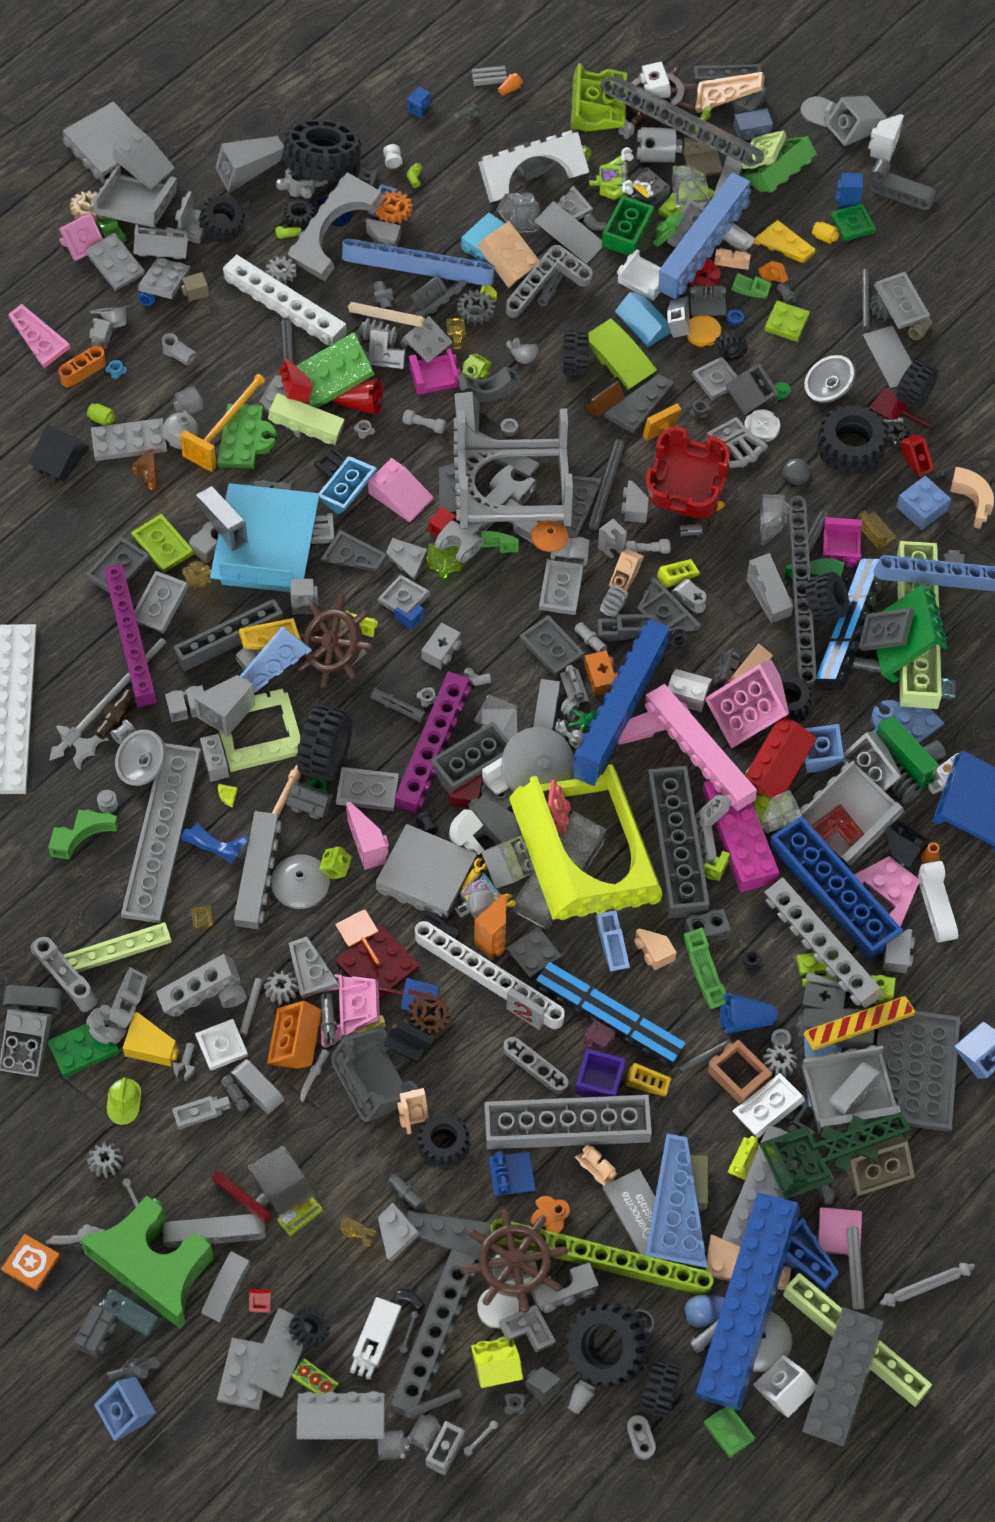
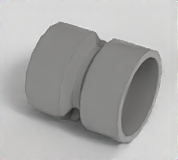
(232, 996)

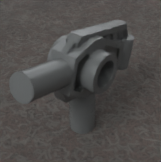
(134, 1368)

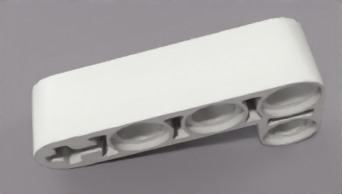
(937, 901)

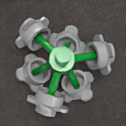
(577, 721)

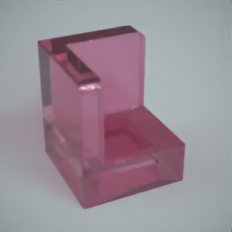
(599, 1035)

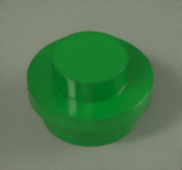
(783, 389)

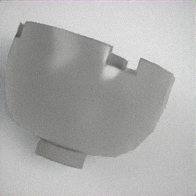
(175, 425)

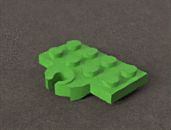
(244, 438)

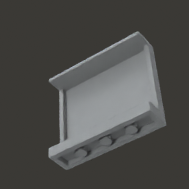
(96, 136)
(131, 200)
(864, 803)
(425, 871)
(827, 1074)

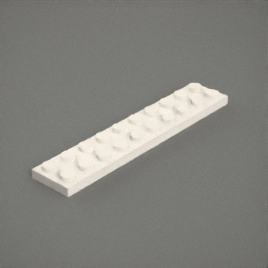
(16, 694)

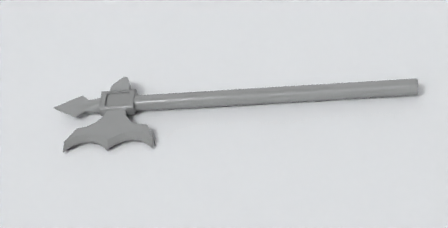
(72, 736)

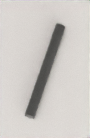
(865, 299)

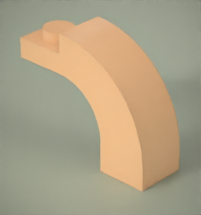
(976, 488)

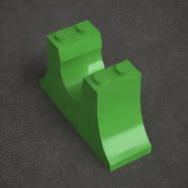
(154, 1277)

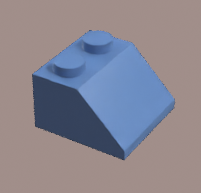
(826, 750)
(124, 1408)

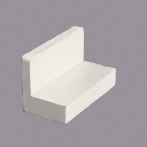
(738, 238)
(494, 778)

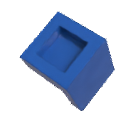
(409, 620)

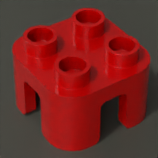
(688, 474)

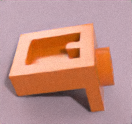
(773, 271)

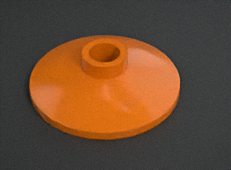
(549, 541)

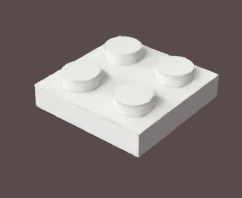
(221, 1044)

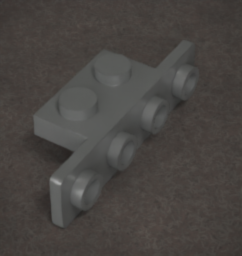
(434, 294)

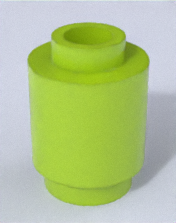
(101, 414)

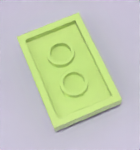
(770, 145)

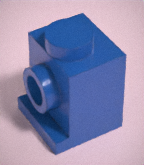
(419, 102)

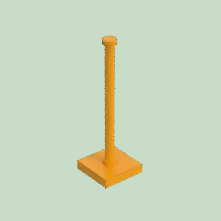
(661, 421)
(201, 450)

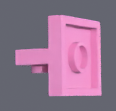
(80, 235)

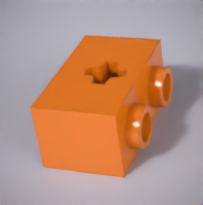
(600, 672)

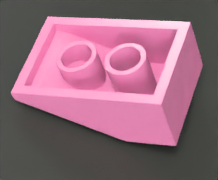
(399, 490)
(367, 837)

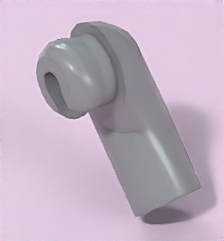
(475, 679)

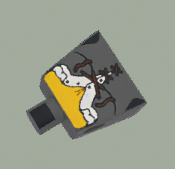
(649, 188)

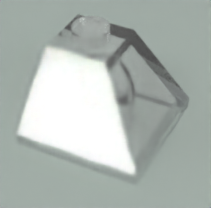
(690, 184)

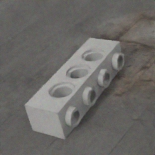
(170, 995)

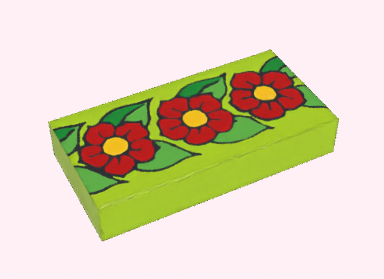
(313, 1378)

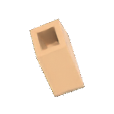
(626, 569)
(656, 948)

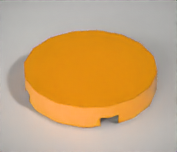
(704, 330)

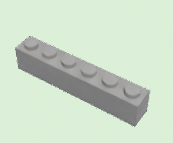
(256, 870)

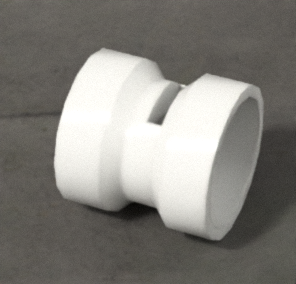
(392, 156)

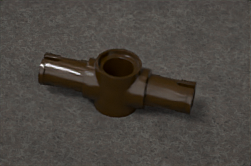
(114, 714)

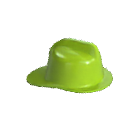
(124, 1101)

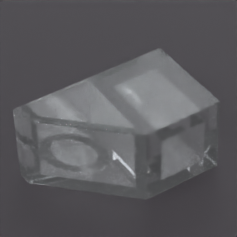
(780, 812)

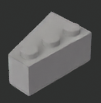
(160, 242)
(769, 588)

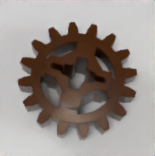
(425, 1005)

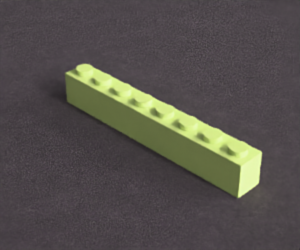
(885, 1363)

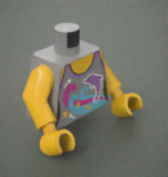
(474, 881)

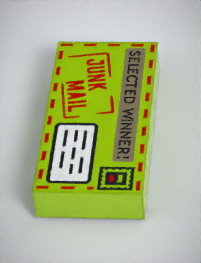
(300, 1217)

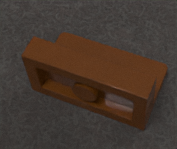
(605, 400)

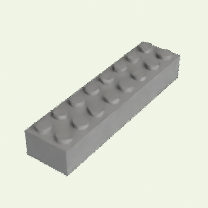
(567, 1122)

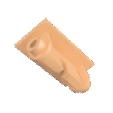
(730, 259)
(602, 1172)

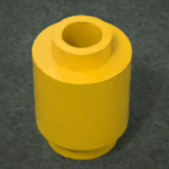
(825, 232)

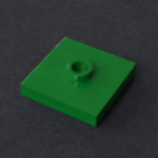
(853, 222)

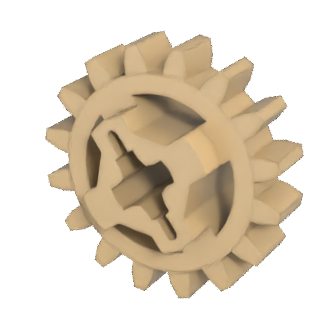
(83, 205)

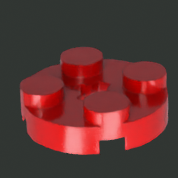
(712, 275)

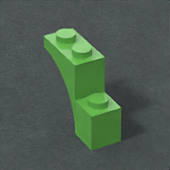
(87, 823)

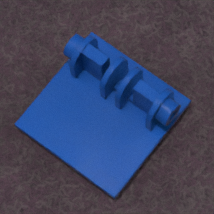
(511, 1173)

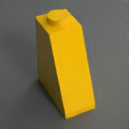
(149, 1043)

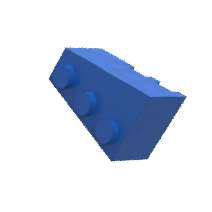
(809, 1259)

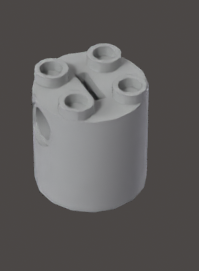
(664, 145)

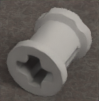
(123, 731)

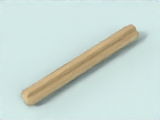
(386, 314)

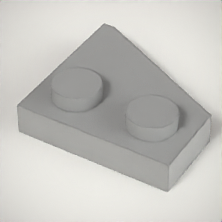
(406, 556)
(396, 1231)

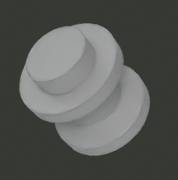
(107, 801)

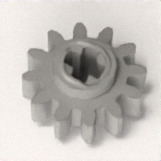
(281, 270)

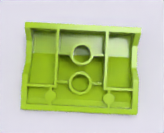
(591, 106)

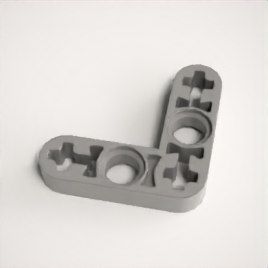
(704, 820)

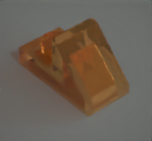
(146, 466)

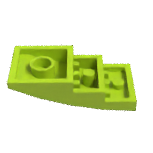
(620, 354)

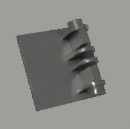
(708, 301)

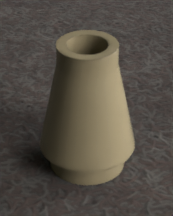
(918, 330)

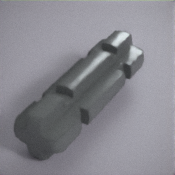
(235, 1093)

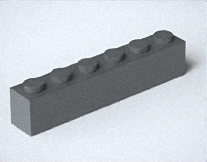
(223, 636)

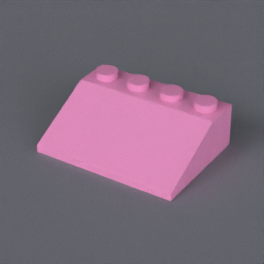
(749, 703)

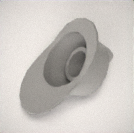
(115, 315)

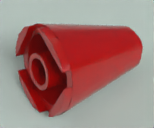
(363, 397)

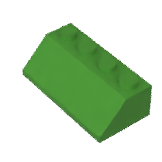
(792, 156)

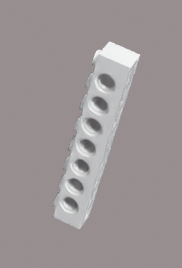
(284, 301)

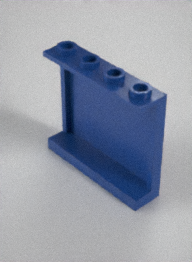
(969, 798)

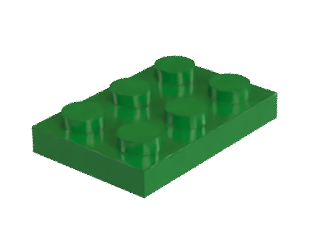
(79, 1050)

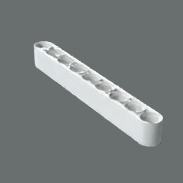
(483, 966)

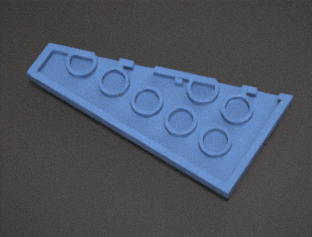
(675, 1220)

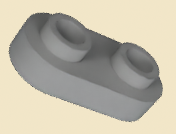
(641, 1438)

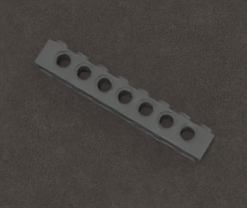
(439, 1303)

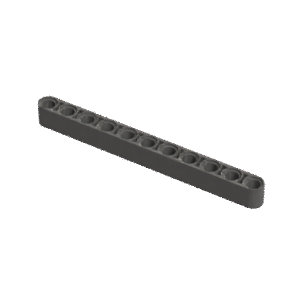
(689, 121)
(800, 583)

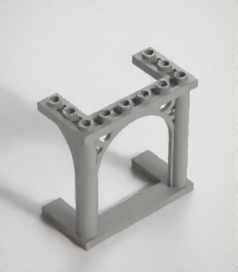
(476, 446)

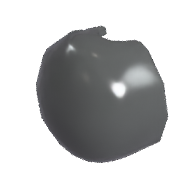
(796, 471)

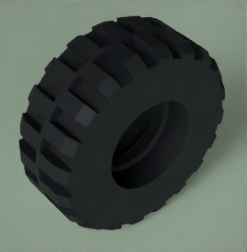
(322, 150)

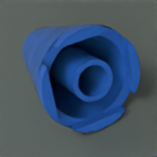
(745, 1013)

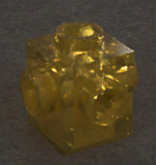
(191, 572)

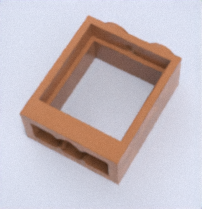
(752, 1087)

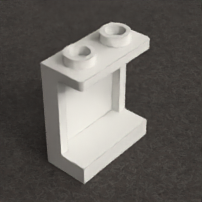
(640, 275)

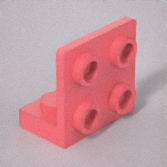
(558, 807)

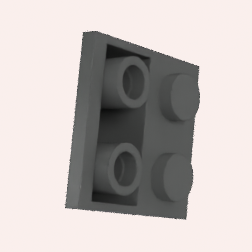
(751, 388)

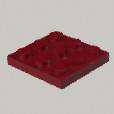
(393, 966)

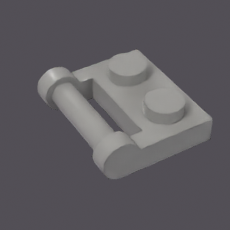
(323, 532)

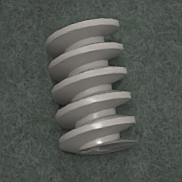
(364, 331)

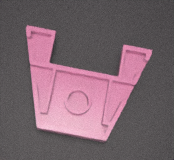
(892, 884)
(357, 1005)

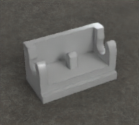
(611, 537)

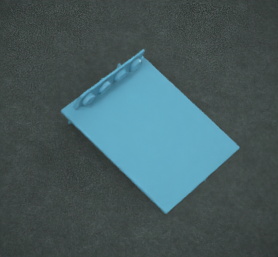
(278, 538)

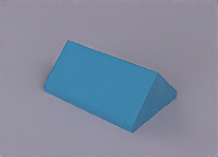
(643, 319)
(346, 484)

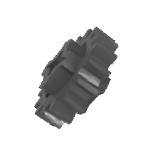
(476, 307)

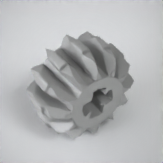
(614, 601)
(281, 994)
(784, 1065)
(107, 1166)

